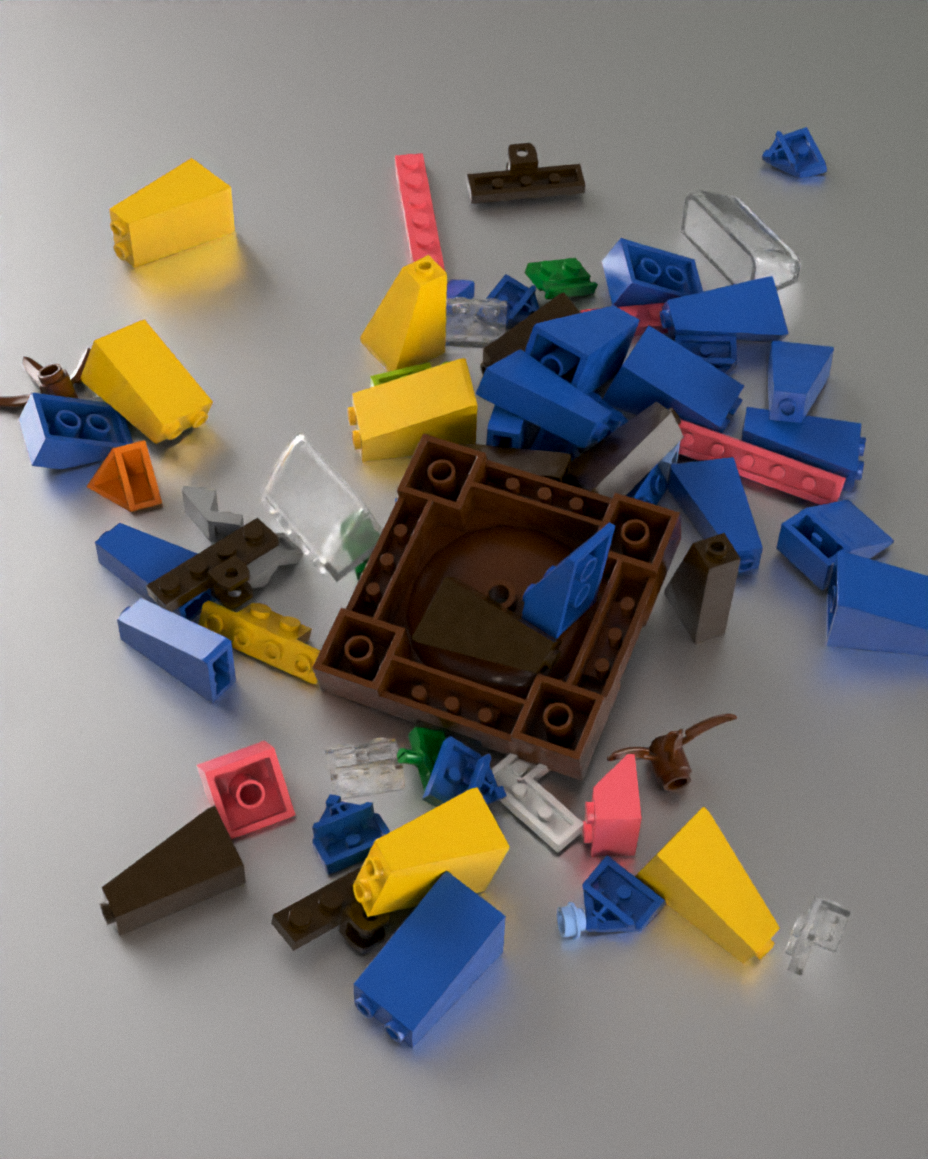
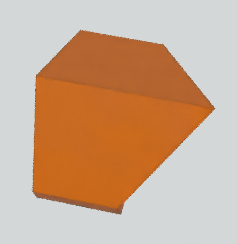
(127, 478)

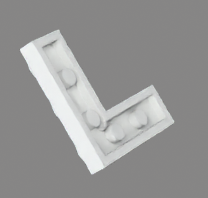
(534, 803)

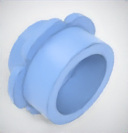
(570, 921)

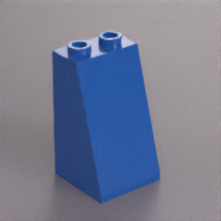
(584, 346)
(676, 379)
(876, 607)
(430, 960)

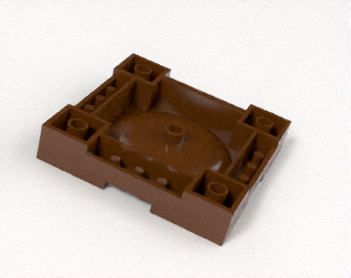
(498, 536)

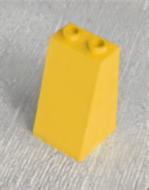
(172, 215)
(145, 382)
(399, 412)
(409, 860)

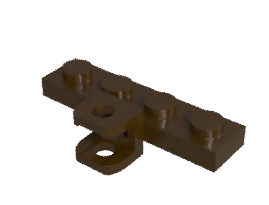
(525, 179)
(218, 567)
(327, 909)

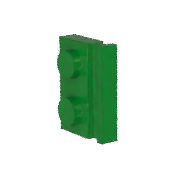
(560, 277)

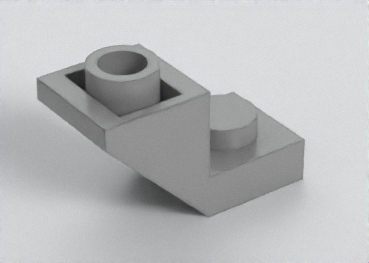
(202, 509)
(265, 566)

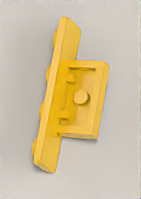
(265, 636)

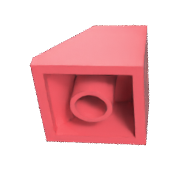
(247, 789)
(614, 812)

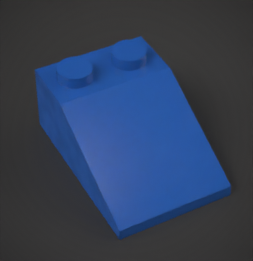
(648, 274)
(70, 431)
(568, 587)

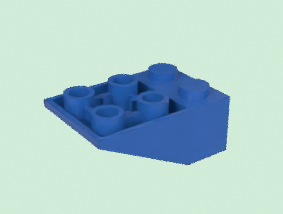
(819, 531)

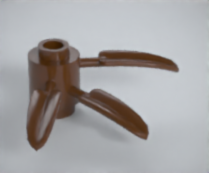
(50, 379)
(668, 755)

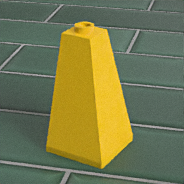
(411, 318)
(711, 889)

